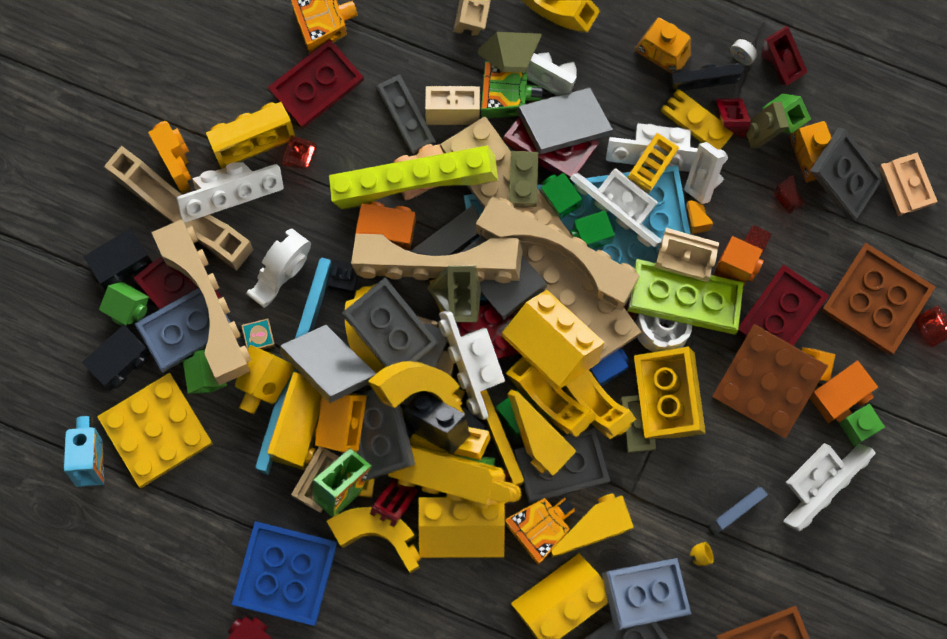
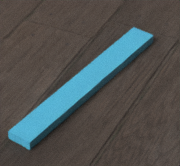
(306, 325)

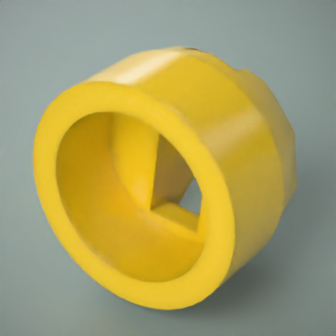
(703, 554)

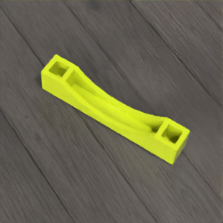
(453, 168)

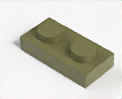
(767, 125)
(523, 178)
(635, 434)

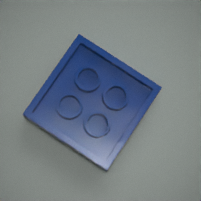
(285, 573)

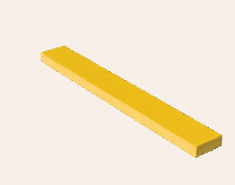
(500, 438)

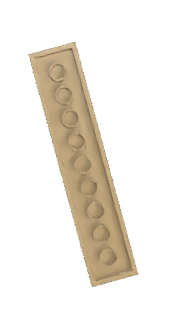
(562, 276)

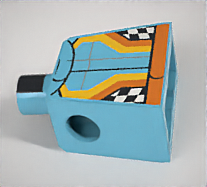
(84, 454)

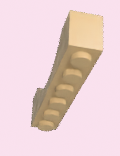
(162, 197)
(377, 256)
(609, 279)
(222, 349)

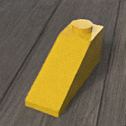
(540, 439)
(600, 523)

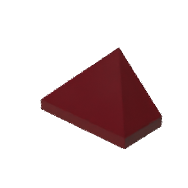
(734, 115)

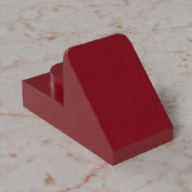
(784, 55)

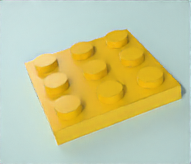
(155, 430)

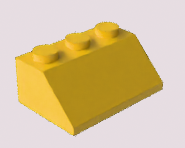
(251, 134)
(553, 339)
(669, 394)
(296, 425)
(459, 529)
(562, 599)

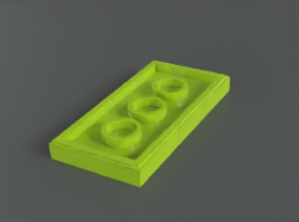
(687, 299)

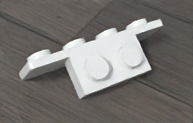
(630, 151)
(228, 188)
(624, 200)
(475, 362)
(821, 480)

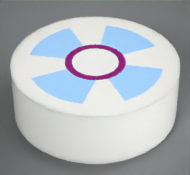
(744, 52)

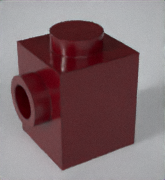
(248, 629)

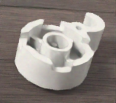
(281, 264)
(659, 338)

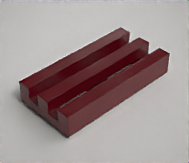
(387, 513)

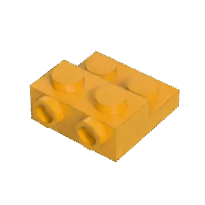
(172, 150)

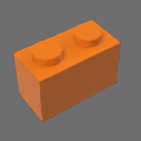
(393, 223)
(739, 261)
(843, 392)

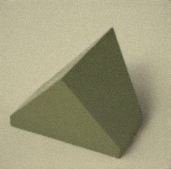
(510, 50)
(458, 292)

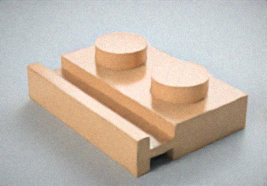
(908, 184)

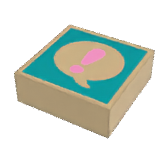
(258, 334)

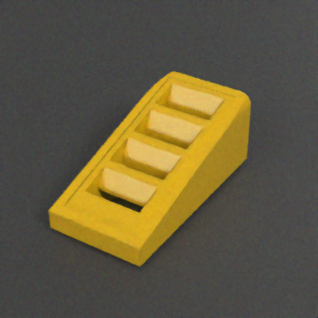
(638, 169)

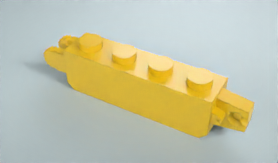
(457, 478)

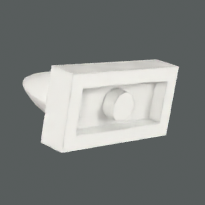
(550, 76)
(705, 172)

